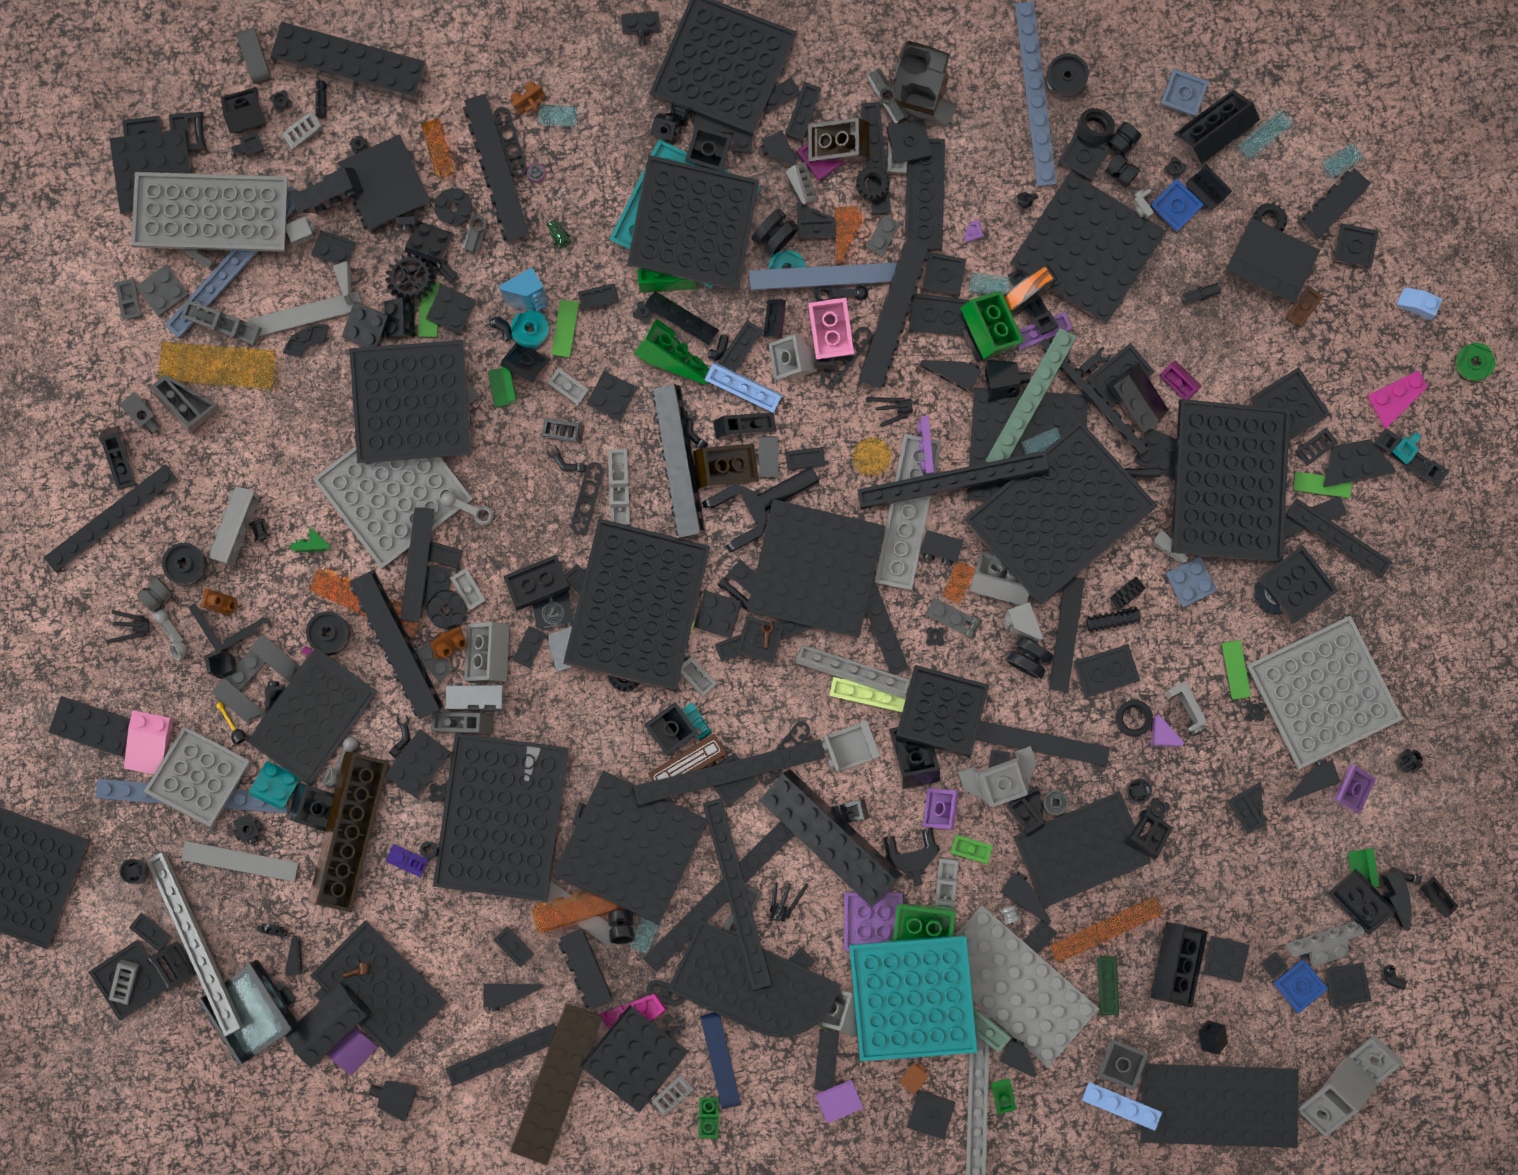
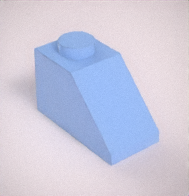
(1419, 302)

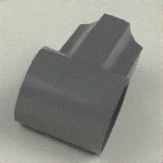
(475, 236)

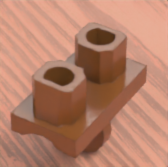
(528, 100)
(218, 602)
(448, 642)

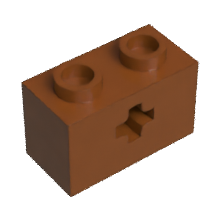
(914, 1077)

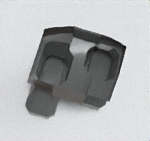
(922, 82)

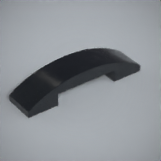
(1036, 311)
(1419, 465)

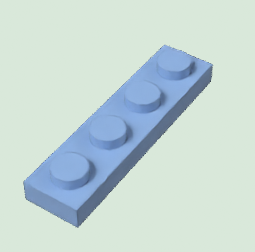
(743, 387)
(1122, 1106)

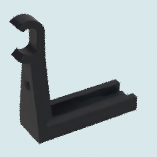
(232, 640)

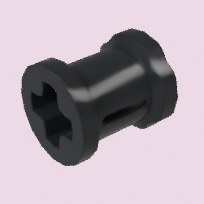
(259, 530)
(426, 845)

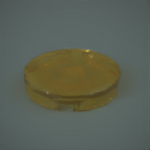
(871, 456)

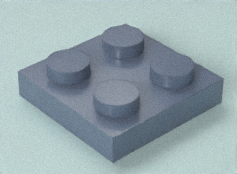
(1184, 93)
(1191, 582)

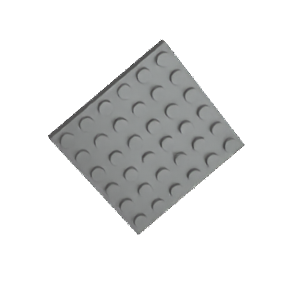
(381, 499)
(1324, 692)

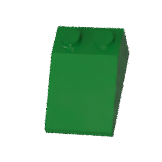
(923, 921)

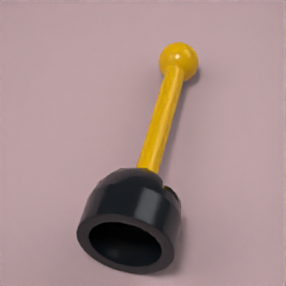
(237, 736)

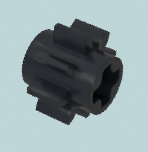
(1411, 761)
(678, 1022)

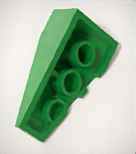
(666, 352)

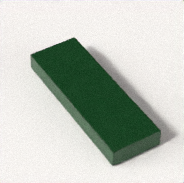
(1108, 985)

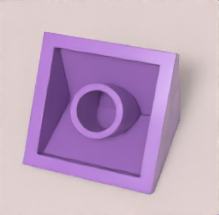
(1163, 735)
(1354, 789)
(940, 809)
(352, 1050)
(839, 1101)

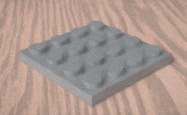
(197, 777)

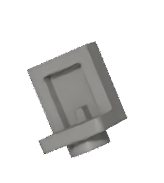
(1141, 205)

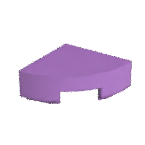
(973, 232)

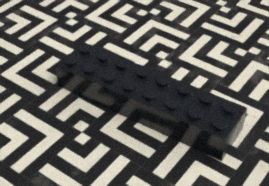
(349, 61)
(830, 838)

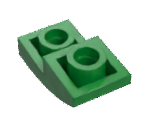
(708, 1118)

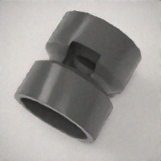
(154, 594)
(1055, 803)

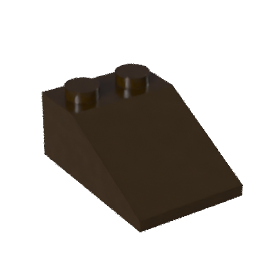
(838, 141)
(725, 465)

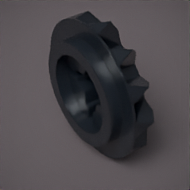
(272, 930)

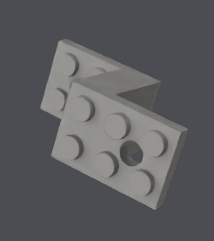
(1350, 1085)

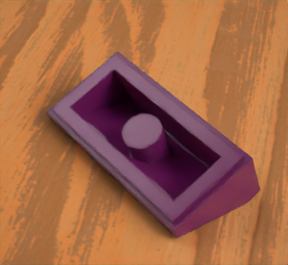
(1180, 380)

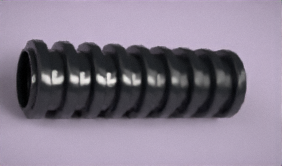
(1113, 619)

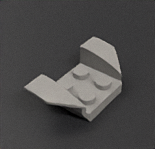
(1003, 781)

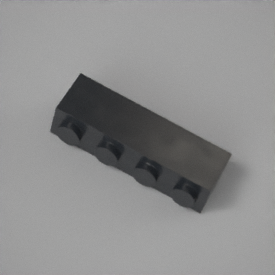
(1335, 204)

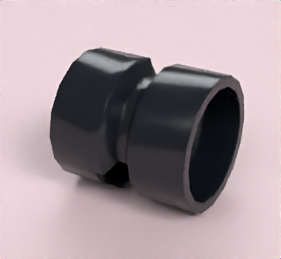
(1125, 137)
(1122, 170)
(1138, 791)
(134, 871)
(621, 929)

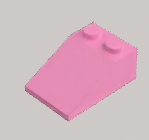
(831, 328)
(147, 741)

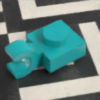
(1407, 448)

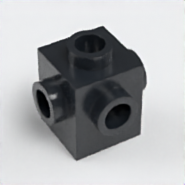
(666, 127)
(243, 824)

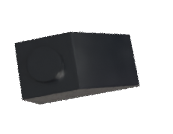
(778, 150)
(1018, 1057)

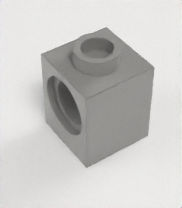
(300, 231)

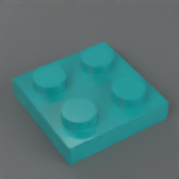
(274, 785)

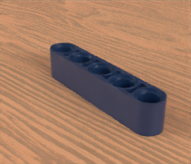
(720, 1060)

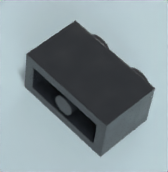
(941, 548)

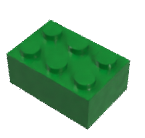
(992, 324)

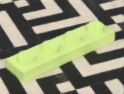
(862, 694)

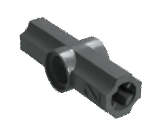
(882, 86)

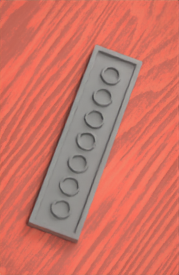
(905, 521)

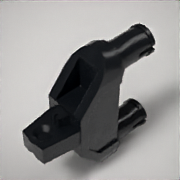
(913, 862)

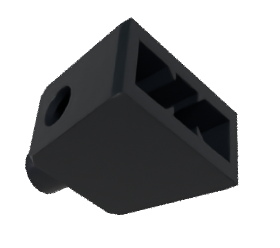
(1004, 378)
(395, 1098)

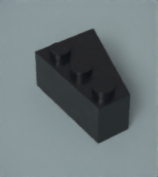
(328, 192)

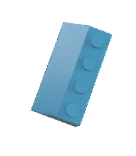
(524, 292)

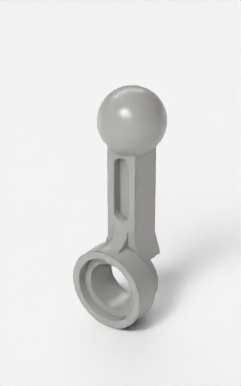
(449, 499)
(176, 648)
(332, 774)

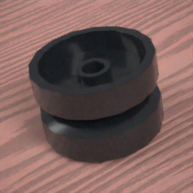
(1063, 66)
(775, 232)
(176, 557)
(325, 622)
(1029, 657)

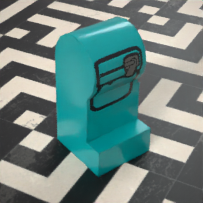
(697, 721)

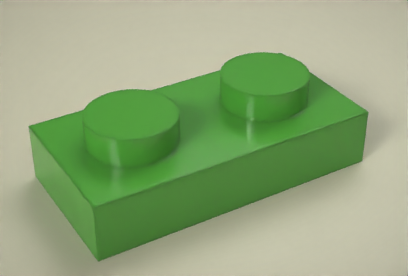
(971, 849)

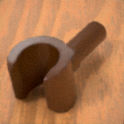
(767, 630)
(363, 968)

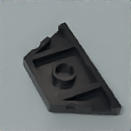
(1355, 463)

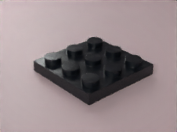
(1296, 394)
(1297, 584)
(147, 982)

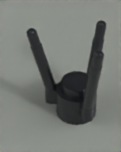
(902, 406)
(139, 625)
(780, 911)

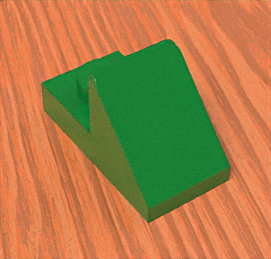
(316, 544)
(1003, 1096)

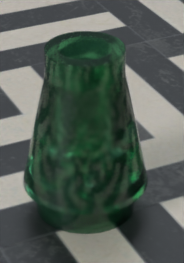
(559, 235)

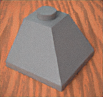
(791, 358)
(841, 1015)

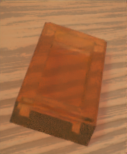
(958, 582)

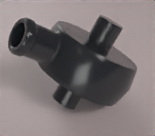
(1025, 199)

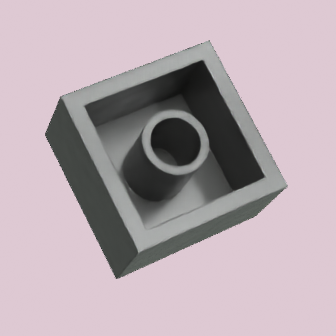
(1122, 1064)

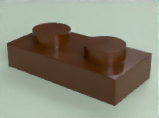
(1304, 306)

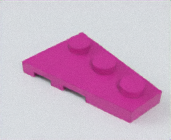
(1396, 397)
(648, 1006)

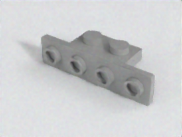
(1327, 944)

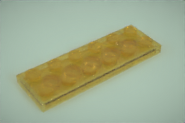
(217, 365)

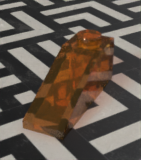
(437, 147)
(846, 228)

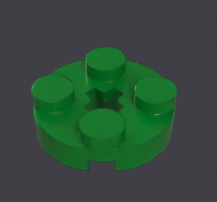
(1485, 357)

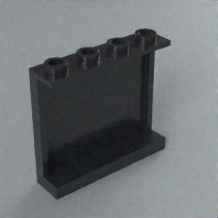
(387, 182)

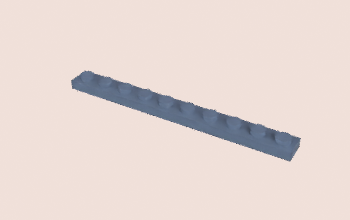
(1035, 94)
(219, 279)
(135, 792)

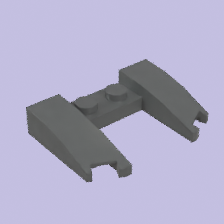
(230, 688)

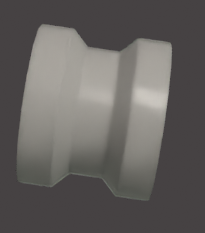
(1011, 914)

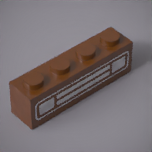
(694, 758)

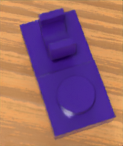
(407, 860)

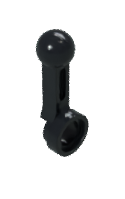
(859, 293)

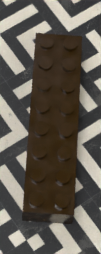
(348, 831)
(556, 1084)

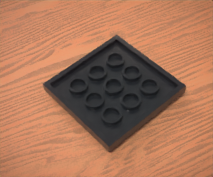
(147, 153)
(942, 711)
(634, 1058)

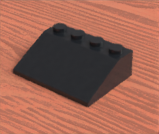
(1273, 260)

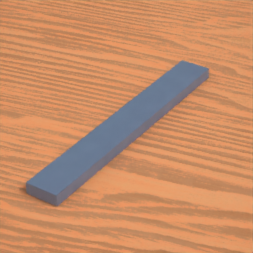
(821, 276)

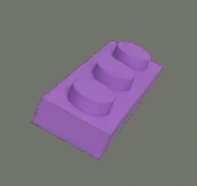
(1032, 336)
(925, 445)

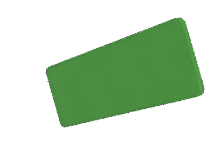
(425, 327)
(565, 328)
(1314, 484)
(1236, 669)

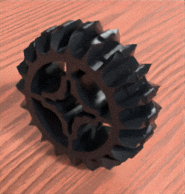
(405, 282)

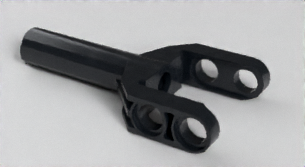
(759, 503)

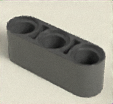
(253, 55)

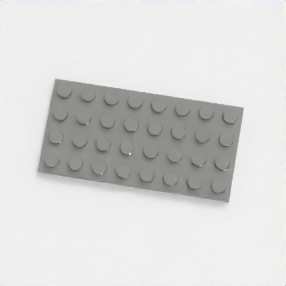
(209, 212)
(1022, 989)

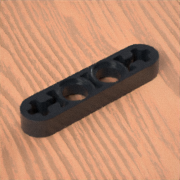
(510, 142)
(849, 360)
(586, 498)
(802, 737)

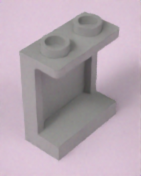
(1190, 705)
(850, 747)

